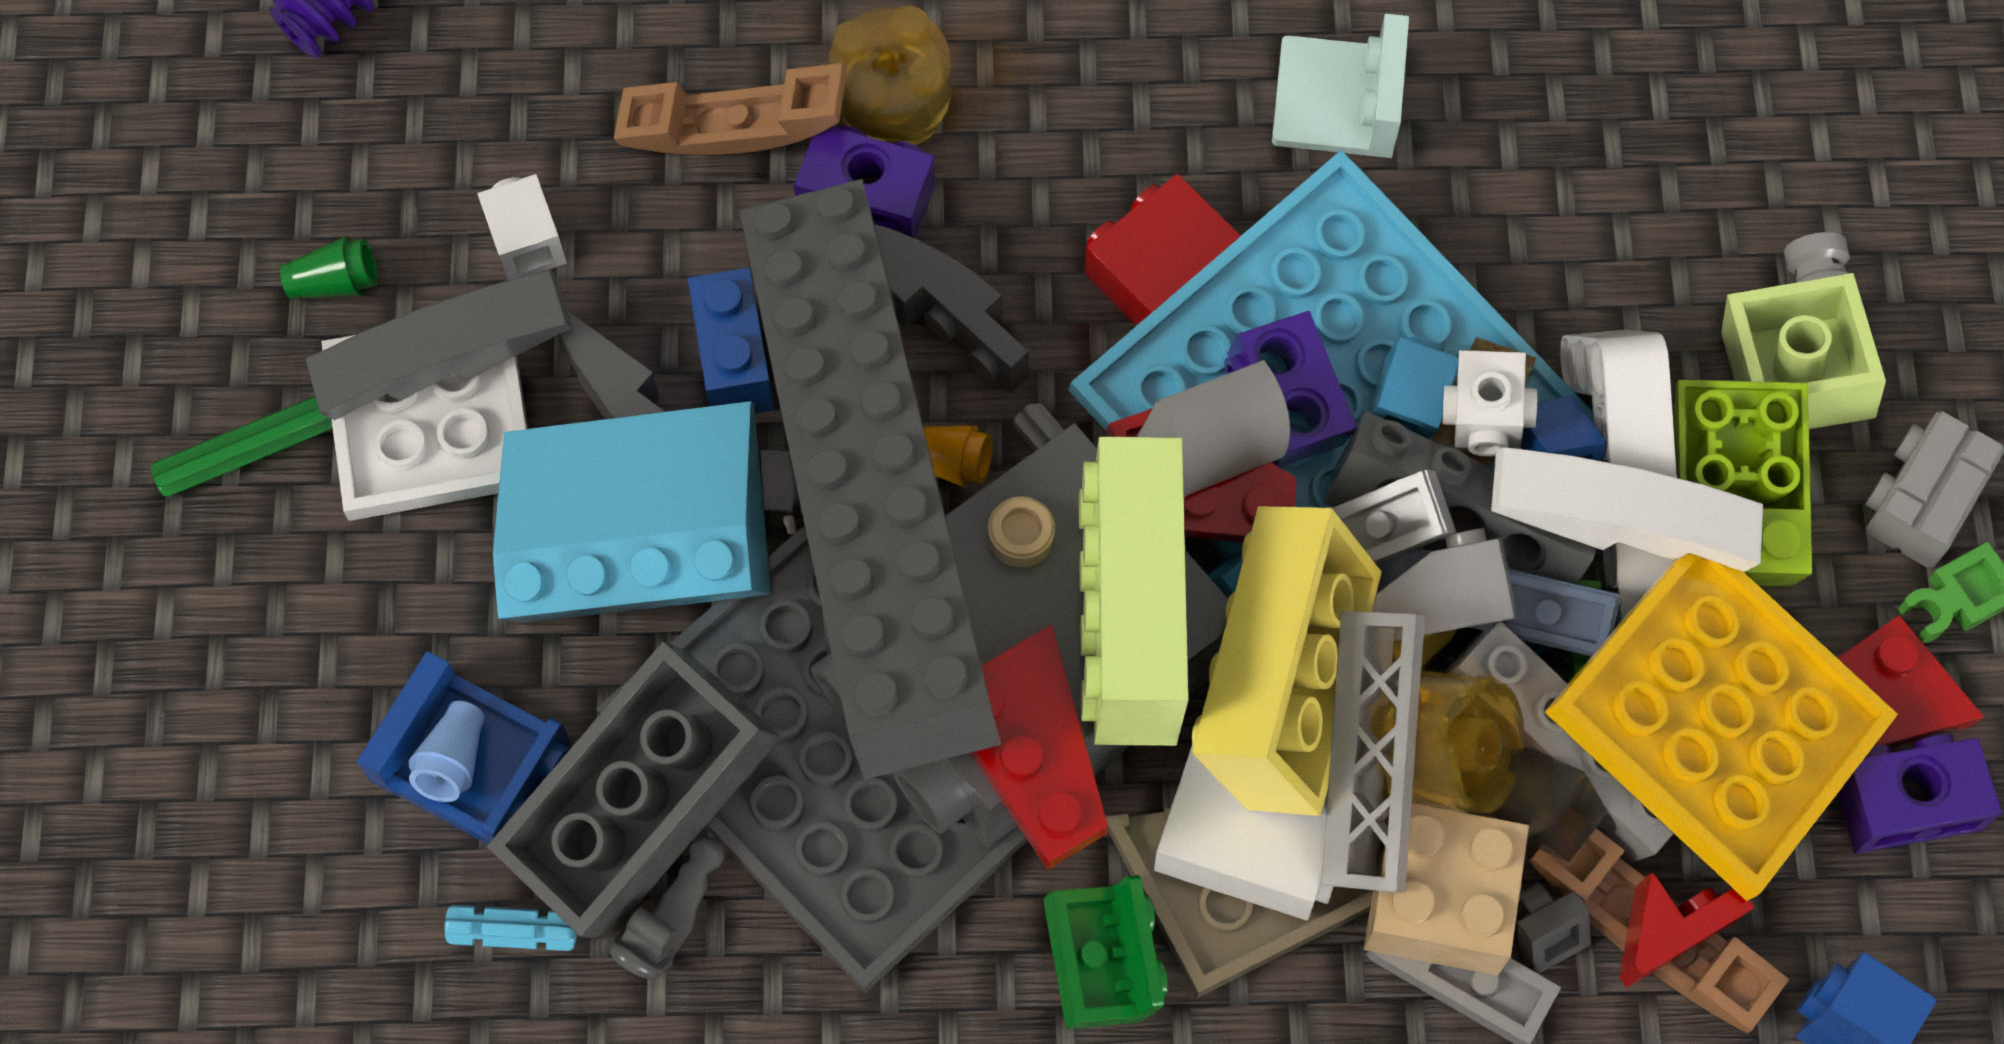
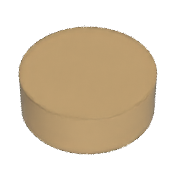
(1021, 531)

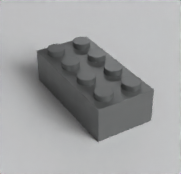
(633, 792)

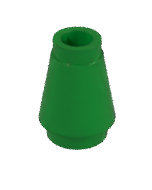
(333, 270)

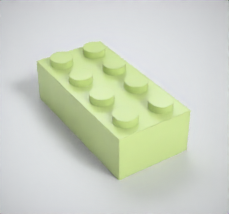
(1133, 592)

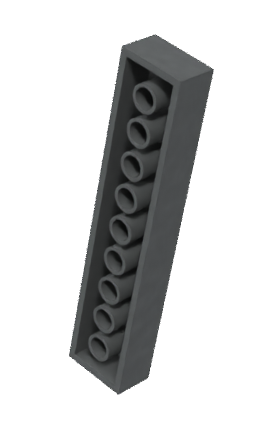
(867, 484)

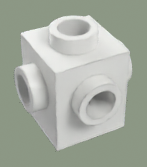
(1489, 402)

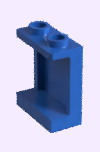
(511, 757)

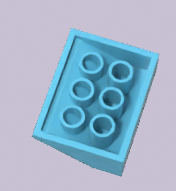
(630, 514)

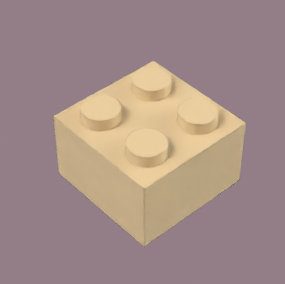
(1457, 892)

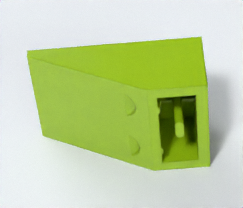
(1754, 446)

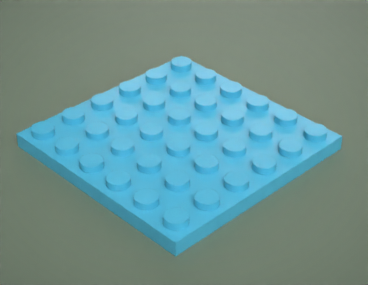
(1321, 250)

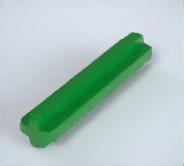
(239, 447)

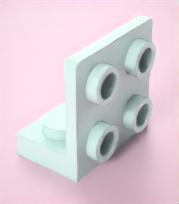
(1342, 92)

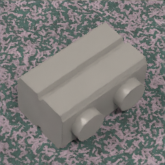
(1933, 489)

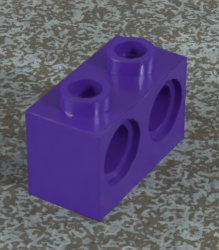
(1306, 386)

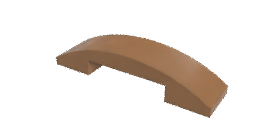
(732, 120)
(1716, 974)

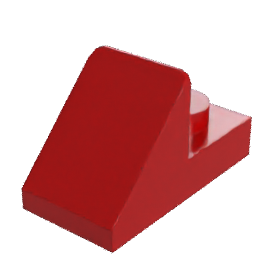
(1660, 932)

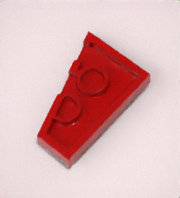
(1911, 683)
(1042, 756)

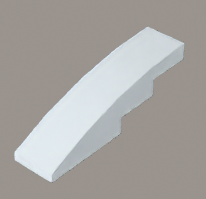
(1626, 505)

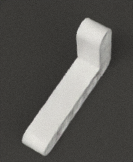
(1633, 412)

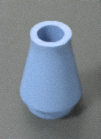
(447, 756)

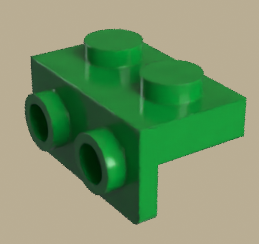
(1105, 954)

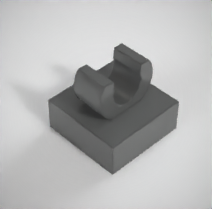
(1550, 928)

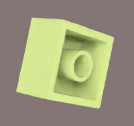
(1809, 336)

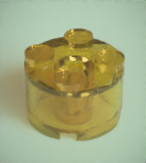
(894, 74)
(1461, 742)

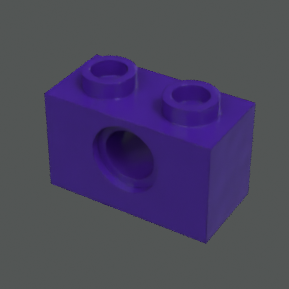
(903, 168)
(1956, 789)

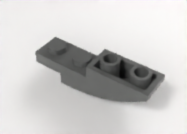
(954, 306)

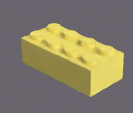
(1276, 667)

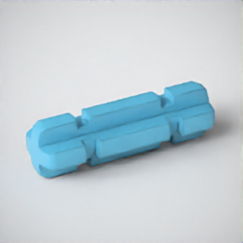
(507, 928)

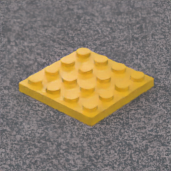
(1722, 718)

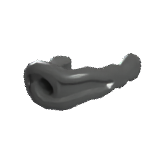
(654, 937)

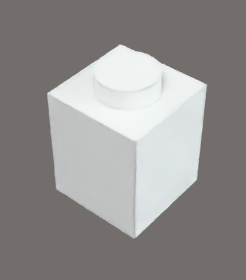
(522, 227)

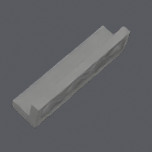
(1357, 756)

